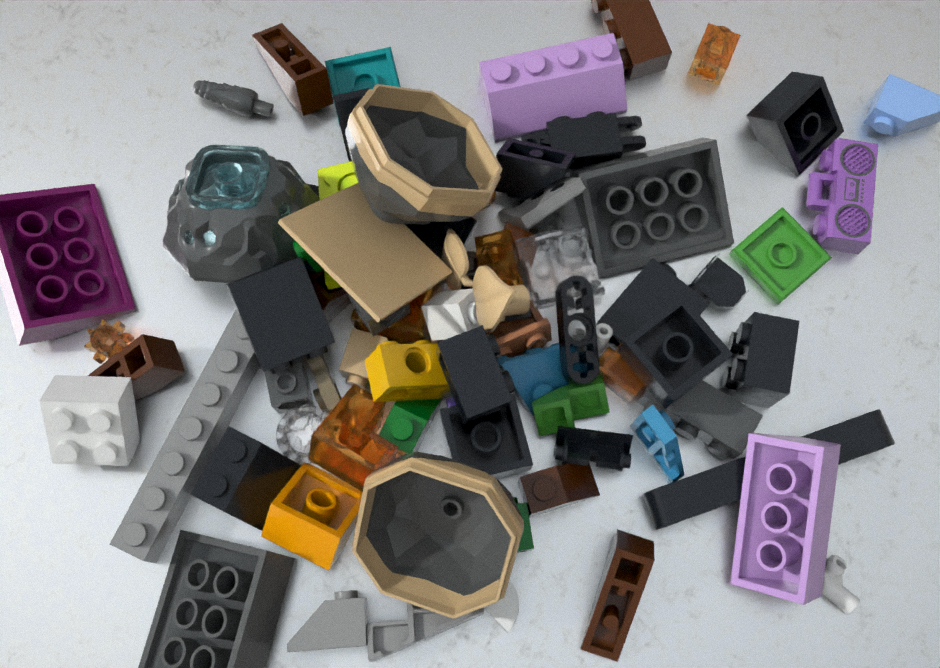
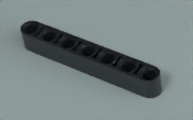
(724, 483)

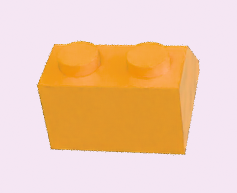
(313, 515)

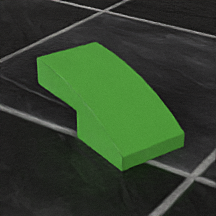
(570, 404)

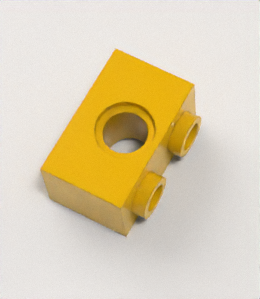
(405, 372)

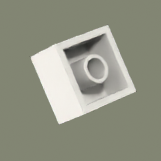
(90, 420)

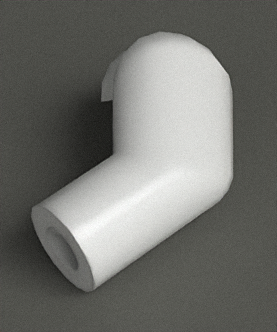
(603, 332)
(833, 585)

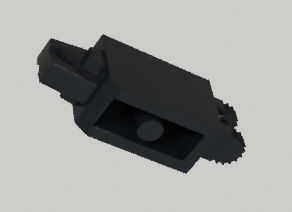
(590, 137)

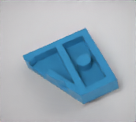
(537, 373)
(656, 434)

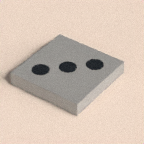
(530, 211)

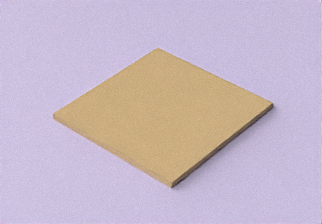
(369, 258)

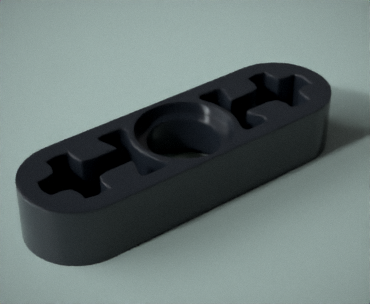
(587, 318)

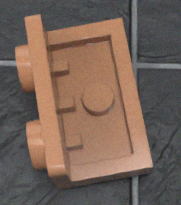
(521, 335)

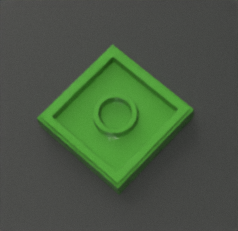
(780, 255)

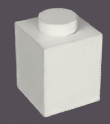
(450, 313)

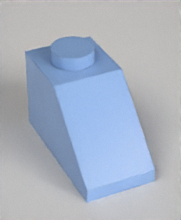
(902, 107)

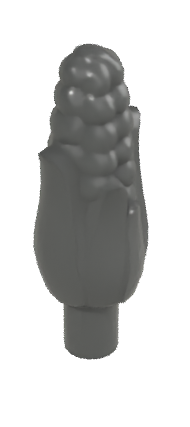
(233, 98)

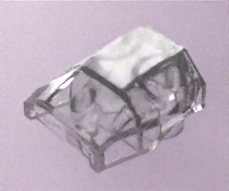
(554, 257)

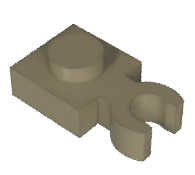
(327, 393)

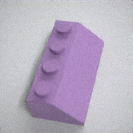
(552, 82)
(785, 516)

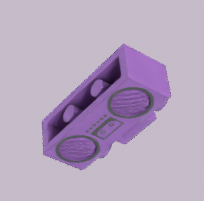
(849, 196)

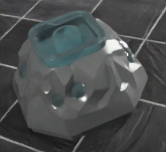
(229, 213)

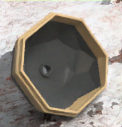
(419, 157)
(430, 550)

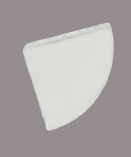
(506, 609)

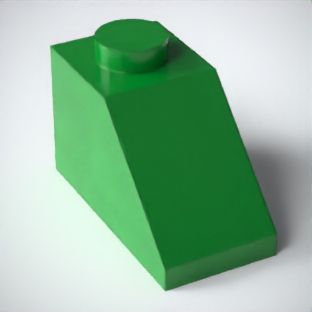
(409, 423)

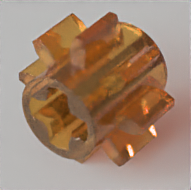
(104, 332)

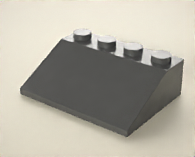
(654, 206)
(217, 605)

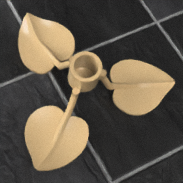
(492, 295)

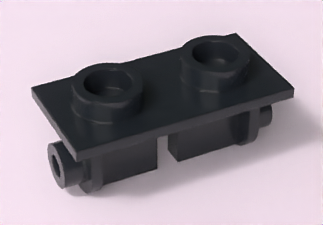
(586, 445)

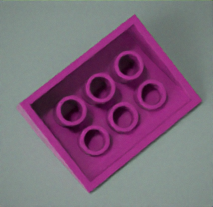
(59, 263)

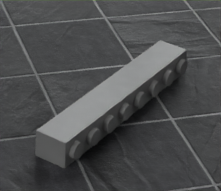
(188, 446)

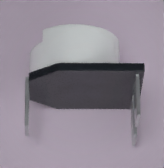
(720, 285)

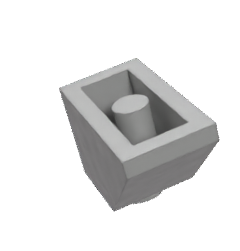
(334, 625)

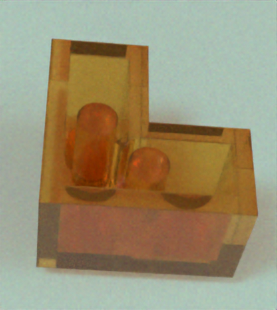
(348, 438)

